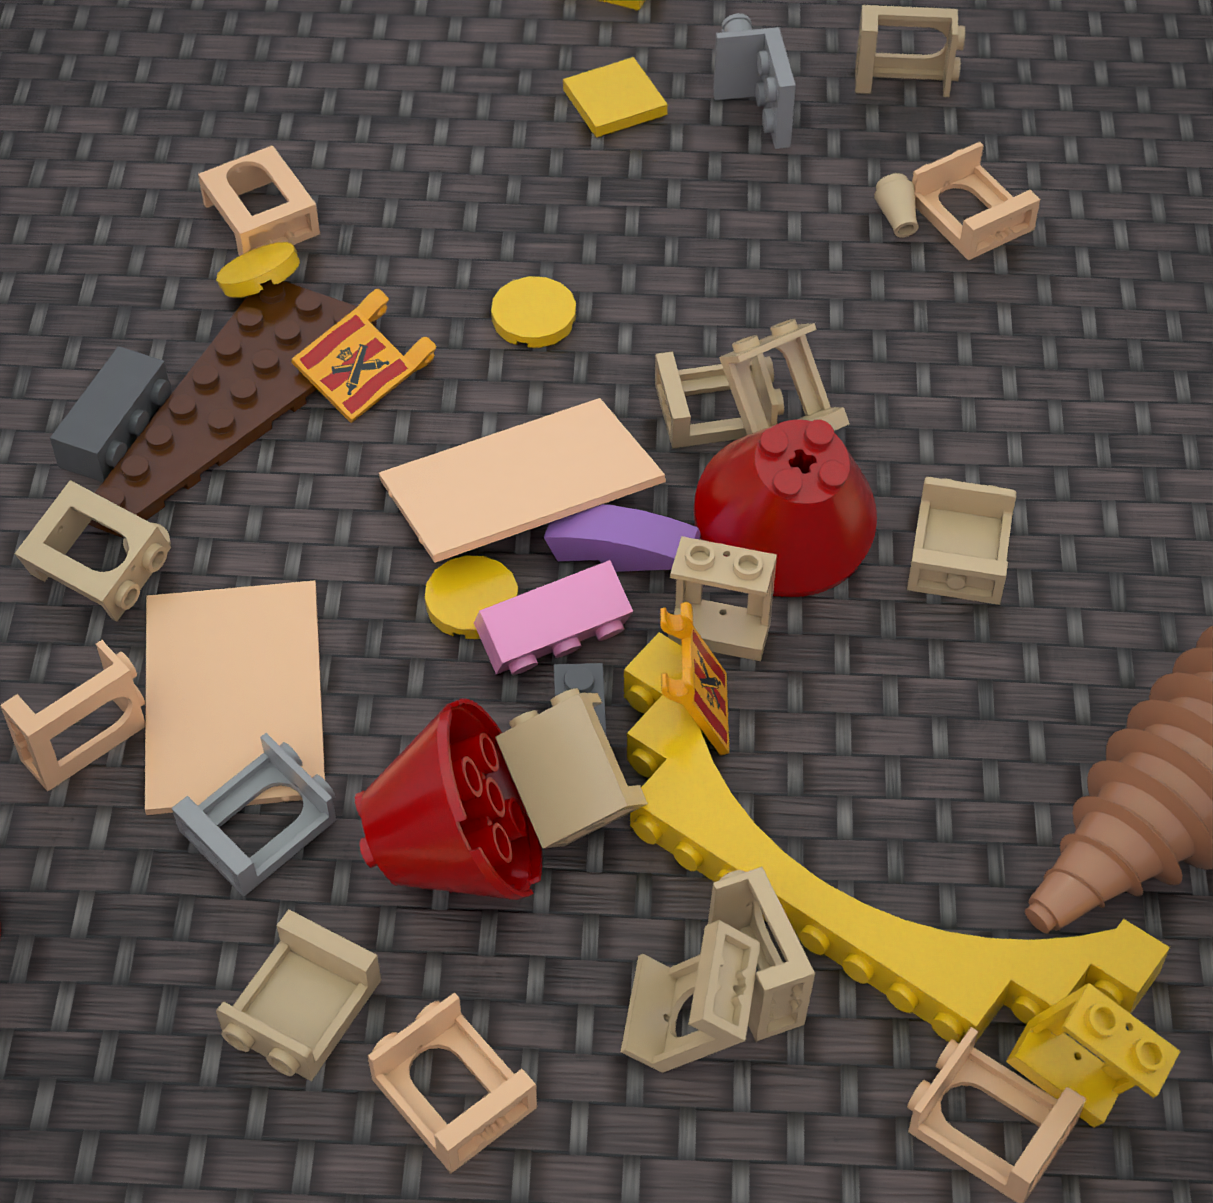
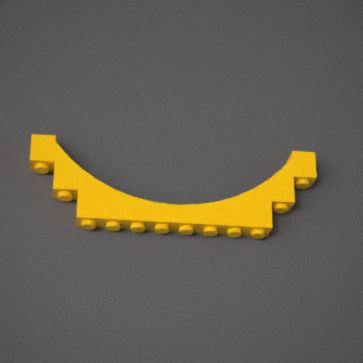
(922, 970)

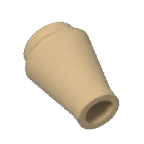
(897, 201)

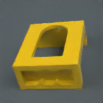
(1099, 1024)

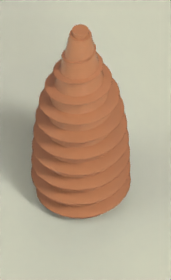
(1144, 801)

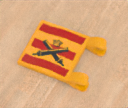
(356, 363)
(702, 682)

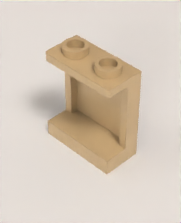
(962, 540)
(567, 770)
(301, 997)

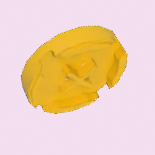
(247, 272)
(533, 311)
(463, 589)

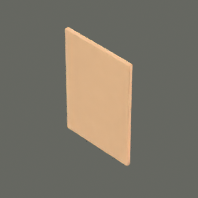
(519, 479)
(222, 677)

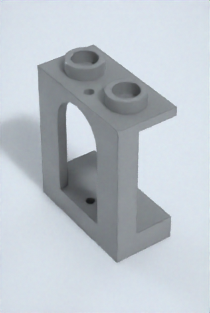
(273, 768)

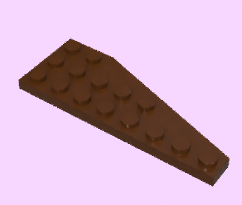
(225, 397)

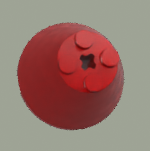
(790, 496)
(451, 812)

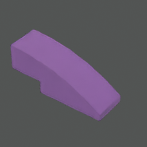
(619, 534)

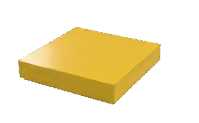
(615, 97)

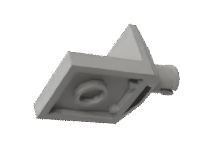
(756, 66)

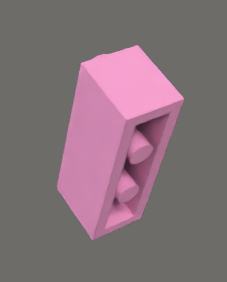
(553, 619)

